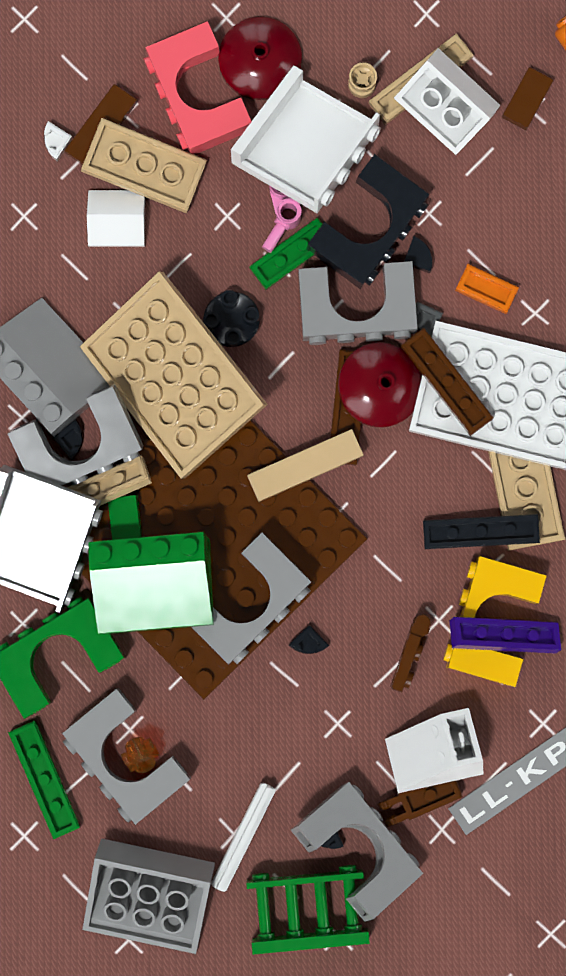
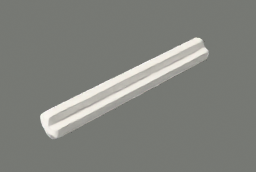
(243, 837)

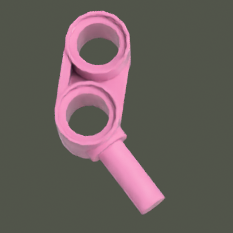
(280, 203)

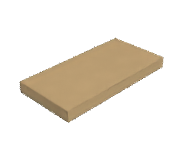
(143, 165)
(527, 490)

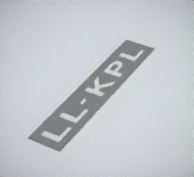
(511, 783)

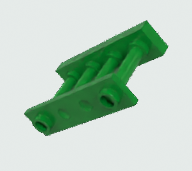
(295, 937)

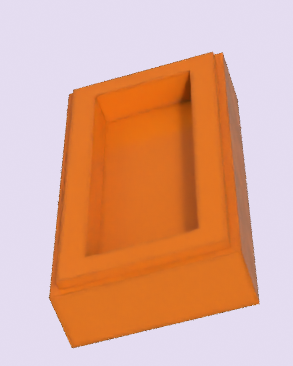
(486, 289)

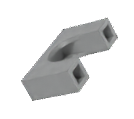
(323, 323)
(117, 442)
(285, 585)
(88, 739)
(393, 867)

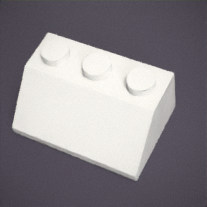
(447, 101)

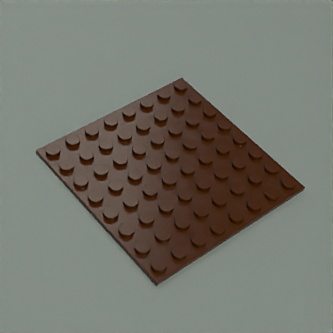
(225, 508)

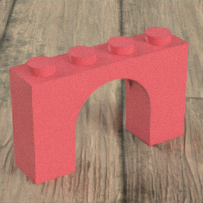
(169, 61)

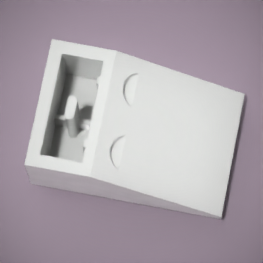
(435, 752)

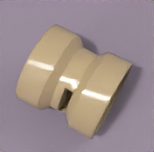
(362, 75)

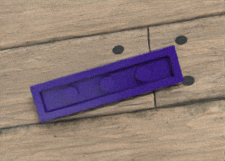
(505, 635)

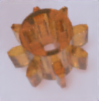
(140, 754)

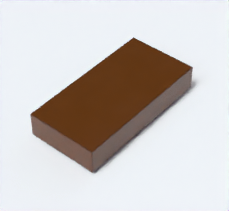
(527, 98)

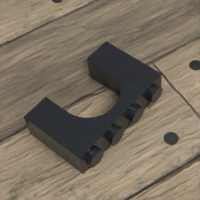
(403, 202)

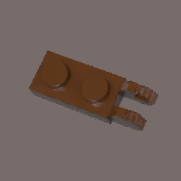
(411, 651)
(421, 801)

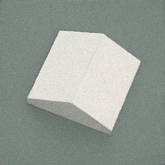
(115, 219)

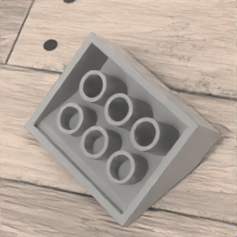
(47, 366)
(148, 896)

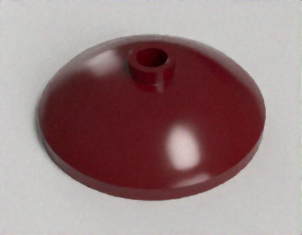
(252, 74)
(362, 388)

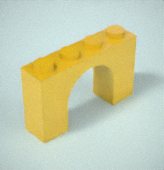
(487, 580)

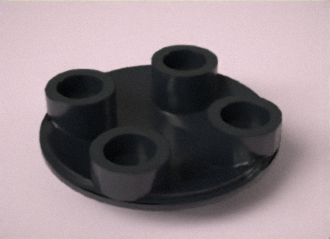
(232, 318)

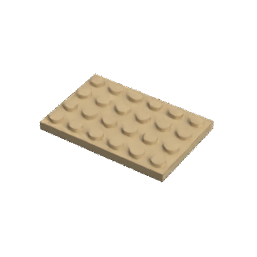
(173, 375)

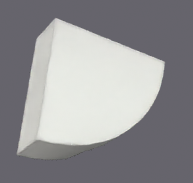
(56, 140)

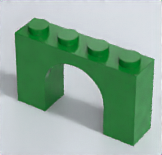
(18, 659)

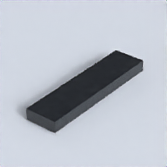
(481, 531)

